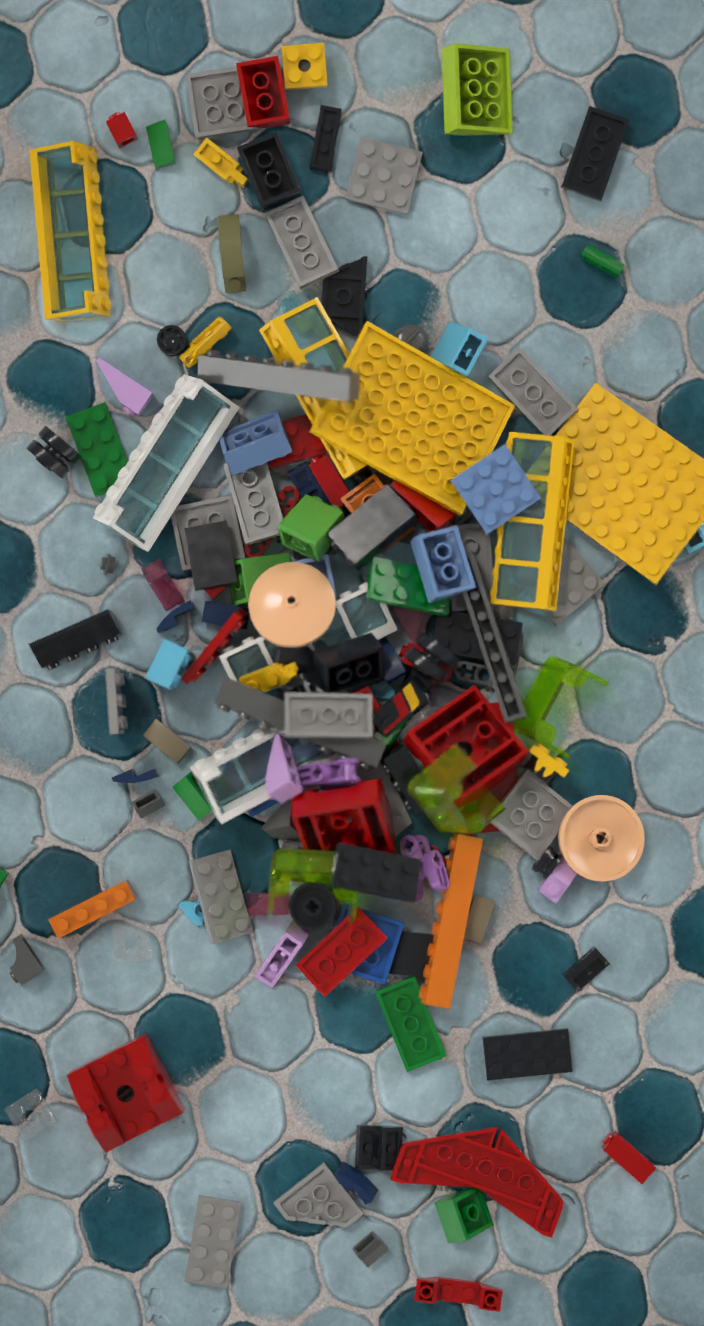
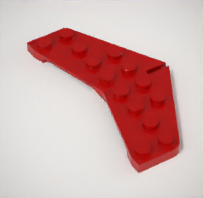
(498, 1171)

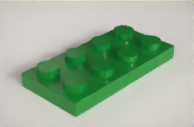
(98, 446)
(401, 586)
(410, 1024)

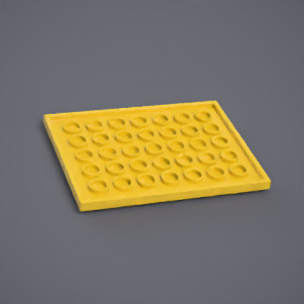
(413, 417)
(632, 484)

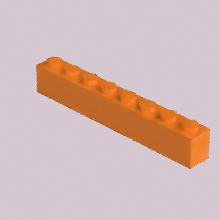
(451, 921)

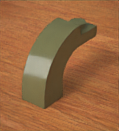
(231, 253)

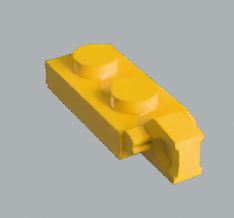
(220, 163)
(204, 341)
(269, 676)

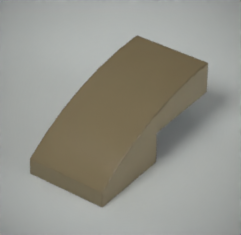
(167, 741)
(478, 919)

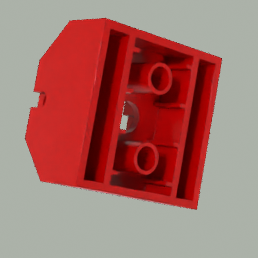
(475, 722)
(323, 817)
(131, 1065)

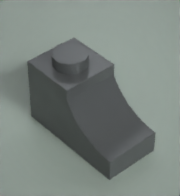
(26, 963)

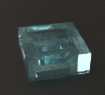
(288, 301)

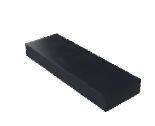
(325, 138)

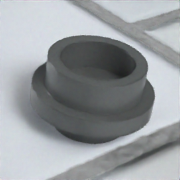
(107, 564)

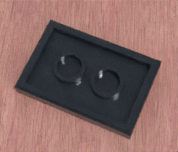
(211, 555)

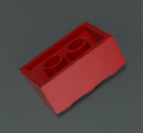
(263, 93)
(427, 512)

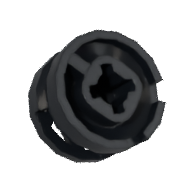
(172, 340)
(547, 862)

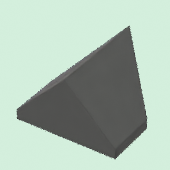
(281, 823)

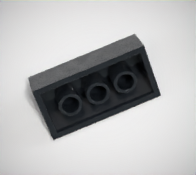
(75, 639)

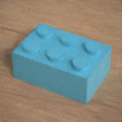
(169, 664)

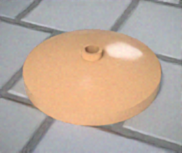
(294, 623)
(620, 834)

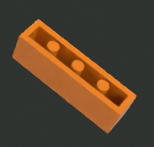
(92, 908)

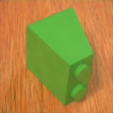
(308, 526)
(248, 571)

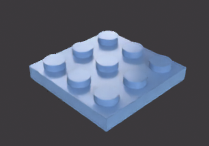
(495, 489)

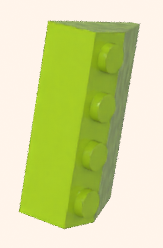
(476, 90)

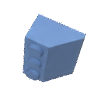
(255, 442)
(442, 563)

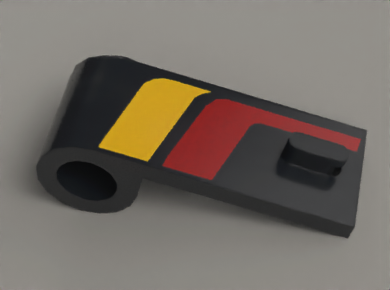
(402, 705)

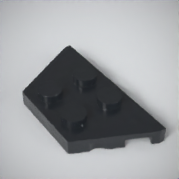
(345, 296)

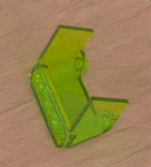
(543, 695)
(440, 785)
(304, 866)

